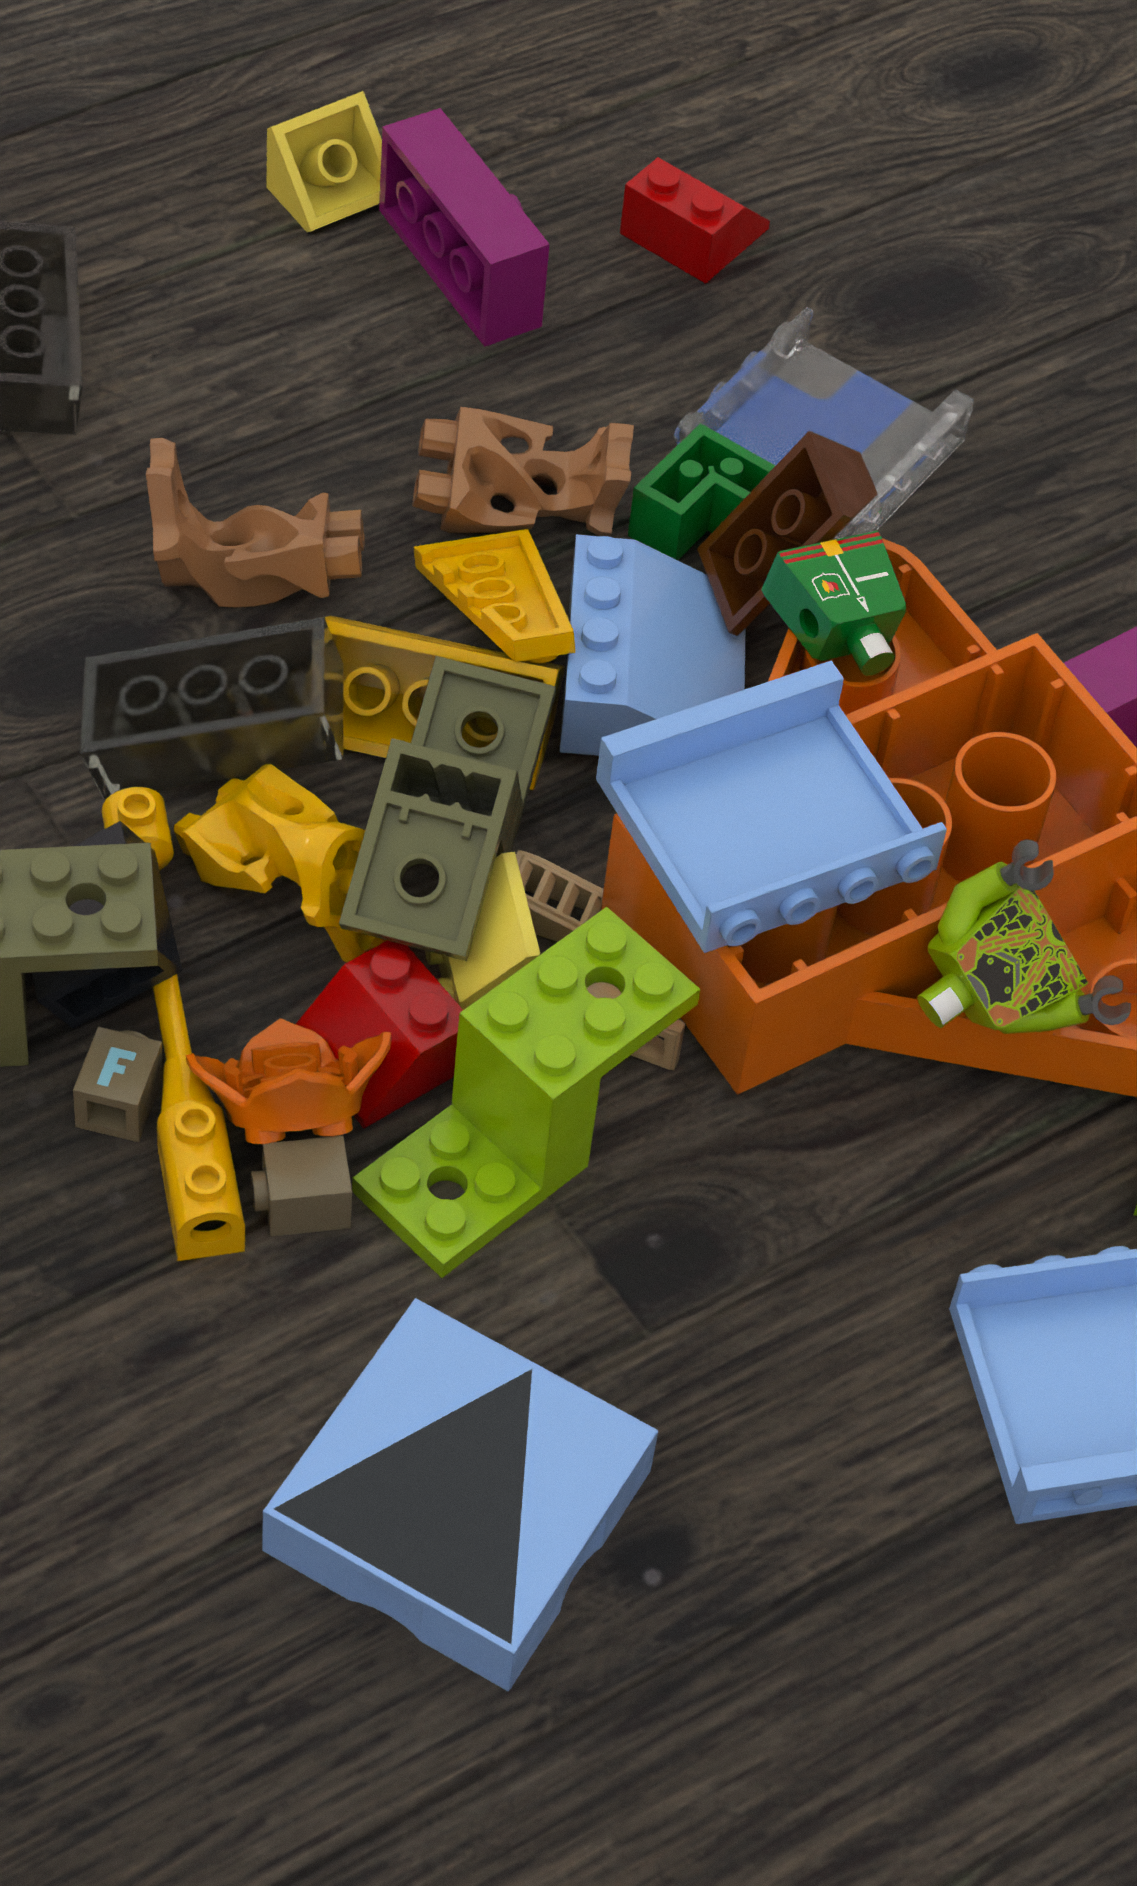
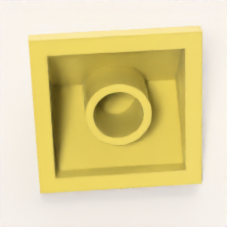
(326, 162)

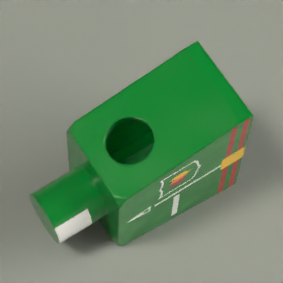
(839, 599)

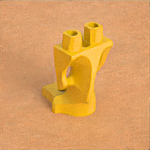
(278, 830)

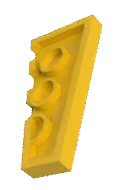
(502, 591)

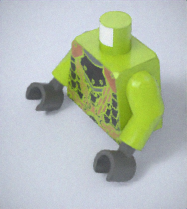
(1008, 959)

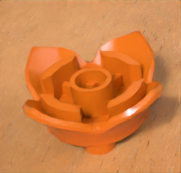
(292, 1082)

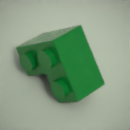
(693, 491)

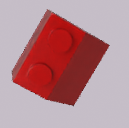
(687, 220)
(398, 995)

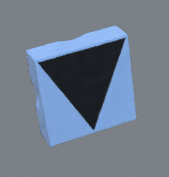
(459, 1492)

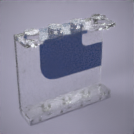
(803, 389)

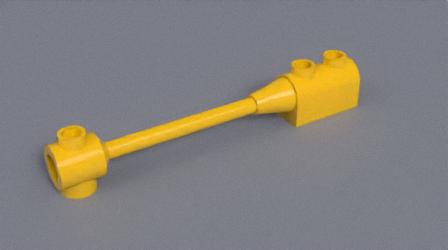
(191, 1126)

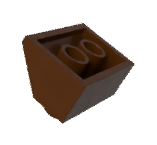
(795, 505)

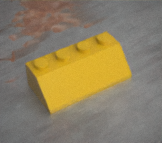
(388, 679)

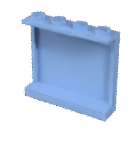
(763, 808)
(1056, 1378)

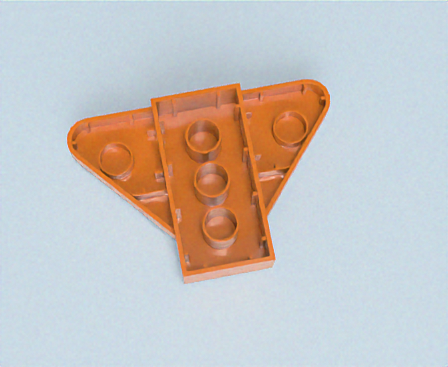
(999, 755)

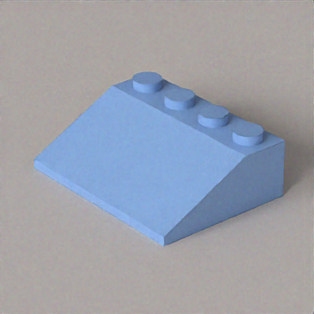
(642, 641)

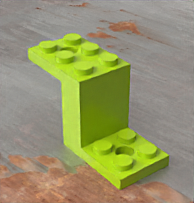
(525, 1090)

